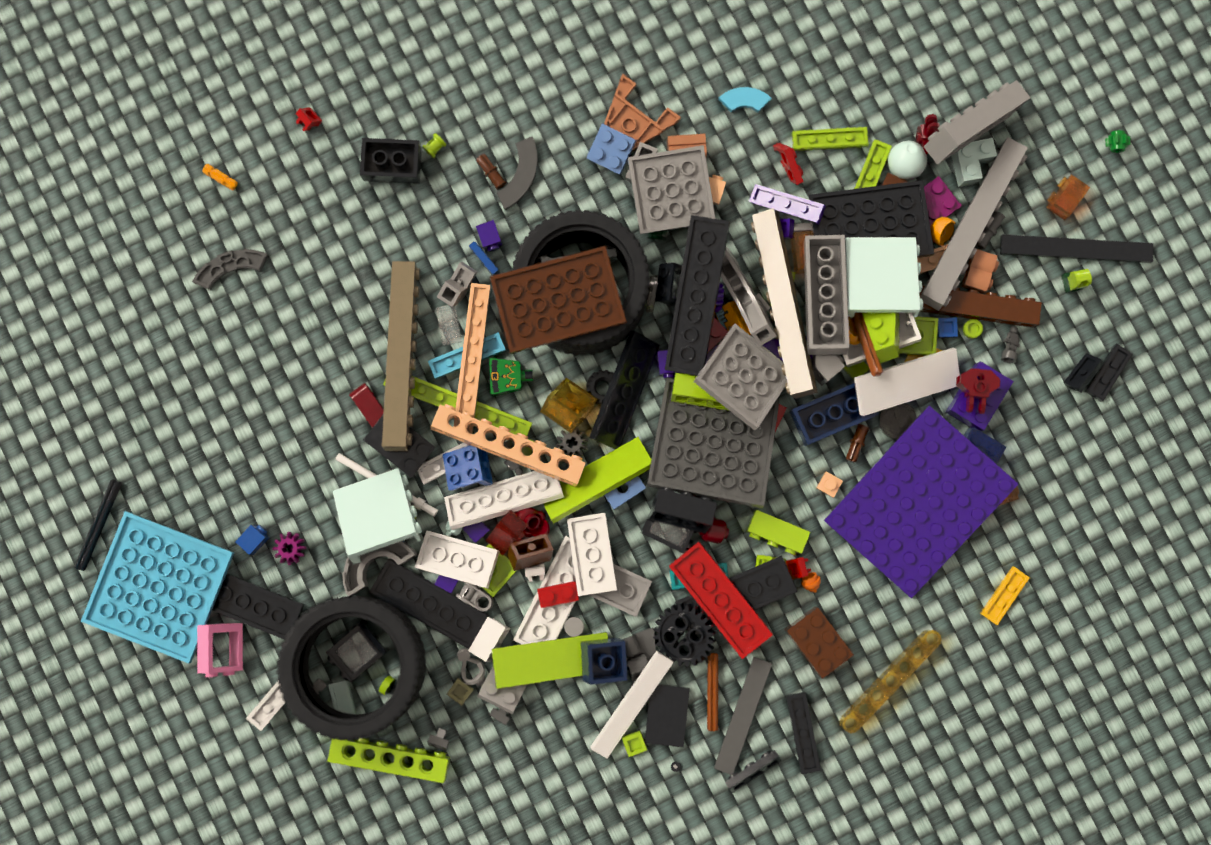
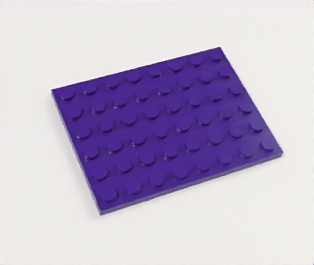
(920, 501)

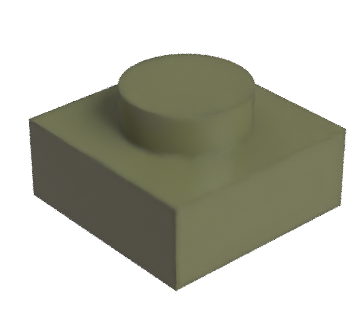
(460, 691)

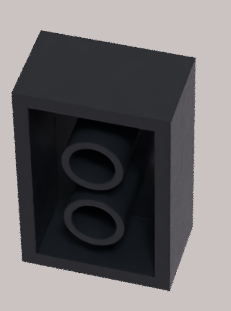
(390, 160)
(682, 510)

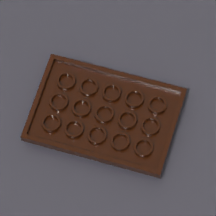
(557, 299)

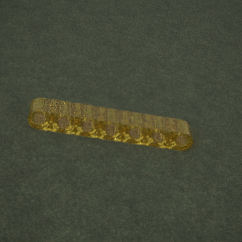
(899, 678)

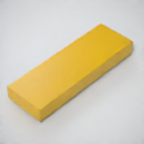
(1004, 595)

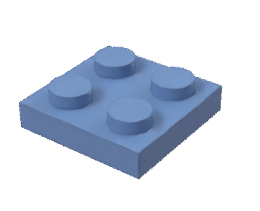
(611, 149)

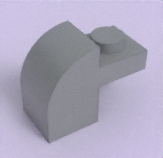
(458, 286)

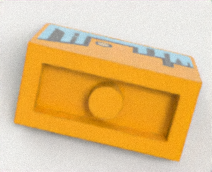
(731, 315)

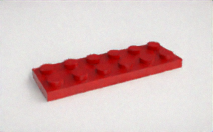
(721, 600)

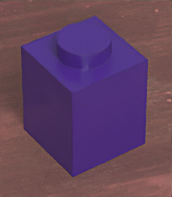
(489, 236)

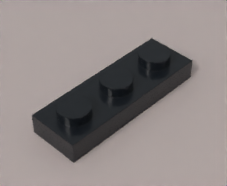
(753, 770)

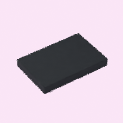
(667, 715)

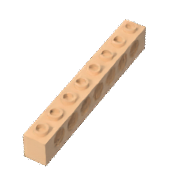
(446, 413)

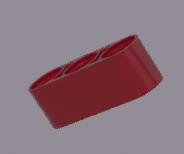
(367, 404)

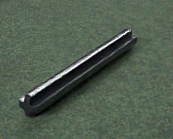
(97, 525)

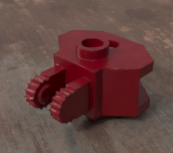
(927, 129)
(977, 389)

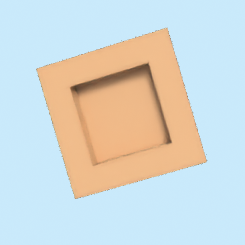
(829, 484)

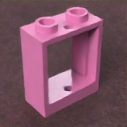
(205, 648)

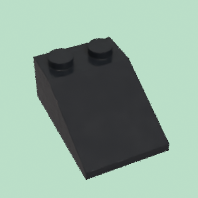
(407, 461)

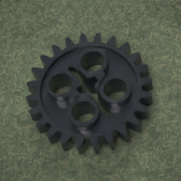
(671, 622)

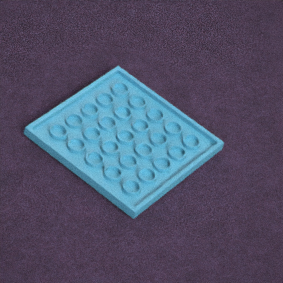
(157, 586)

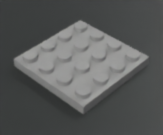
(670, 188)
(743, 377)

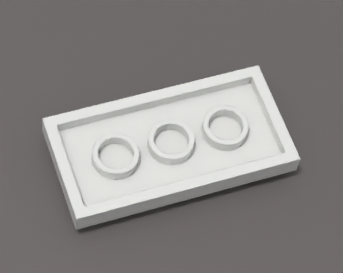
(592, 554)
(457, 559)

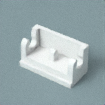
(489, 637)

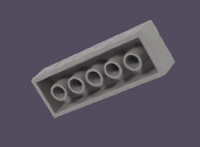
(975, 121)
(826, 295)

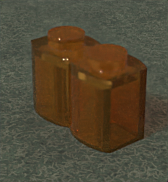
(1067, 197)

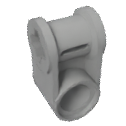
(474, 596)

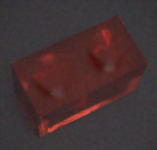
(507, 531)

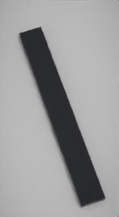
(1076, 248)

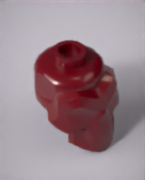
(536, 522)

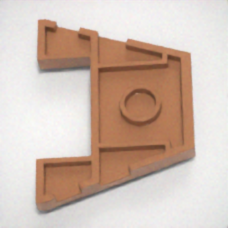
(631, 121)

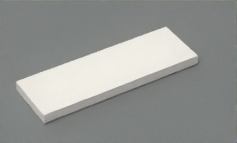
(907, 381)
(500, 498)
(547, 622)

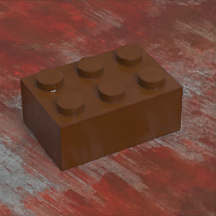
(818, 642)

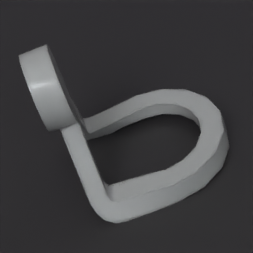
(464, 656)

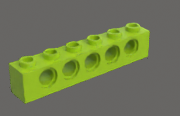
(339, 755)

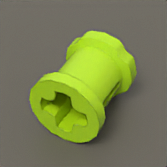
(434, 145)

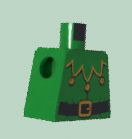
(507, 376)

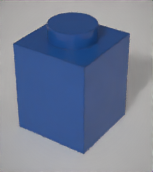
(252, 539)

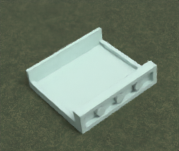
(883, 275)
(376, 513)

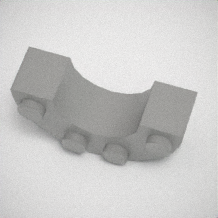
(355, 574)

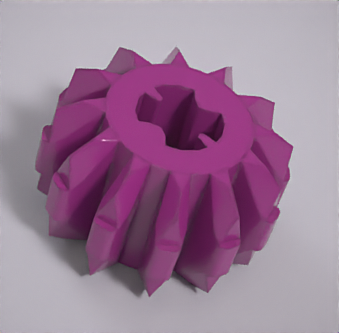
(286, 540)

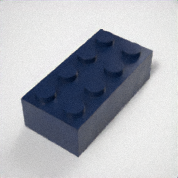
(828, 415)

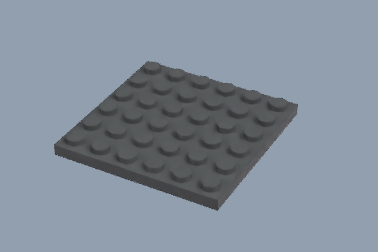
(711, 452)

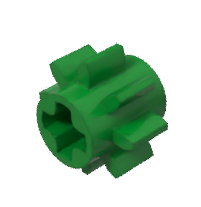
(1117, 141)

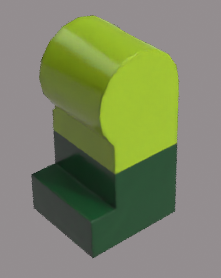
(1076, 280)

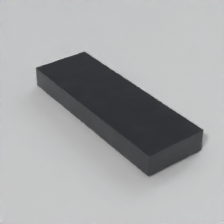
(1109, 372)

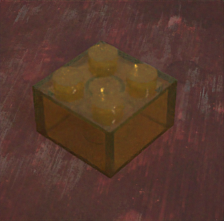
(568, 405)

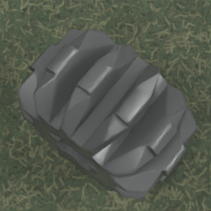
(568, 437)

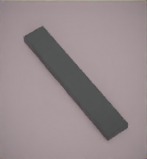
(742, 716)

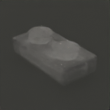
(448, 325)

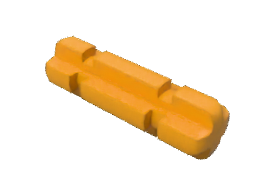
(219, 177)

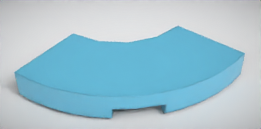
(744, 97)

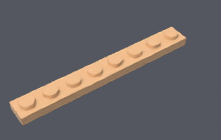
(472, 350)

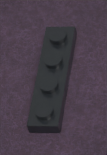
(803, 733)

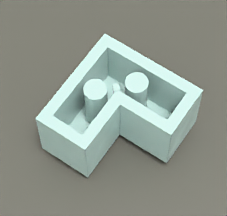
(968, 161)

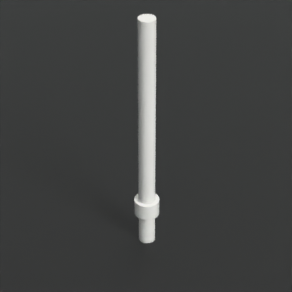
(418, 503)

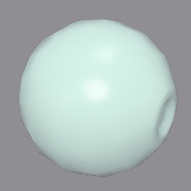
(907, 160)

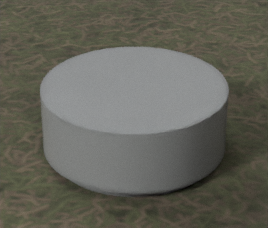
(574, 626)

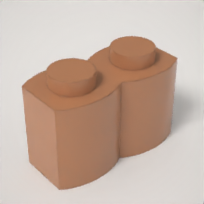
(980, 271)

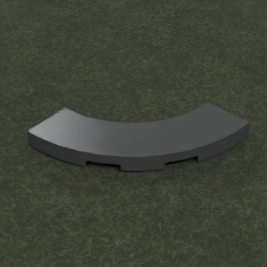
(524, 175)
(229, 262)

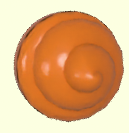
(811, 582)

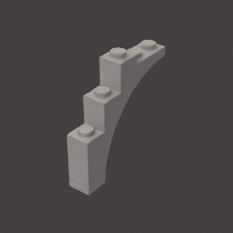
(746, 300)

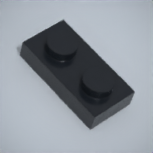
(1083, 372)

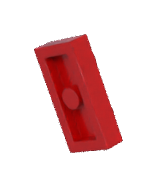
(558, 594)

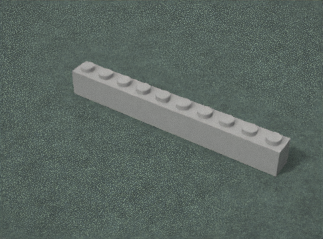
(973, 223)

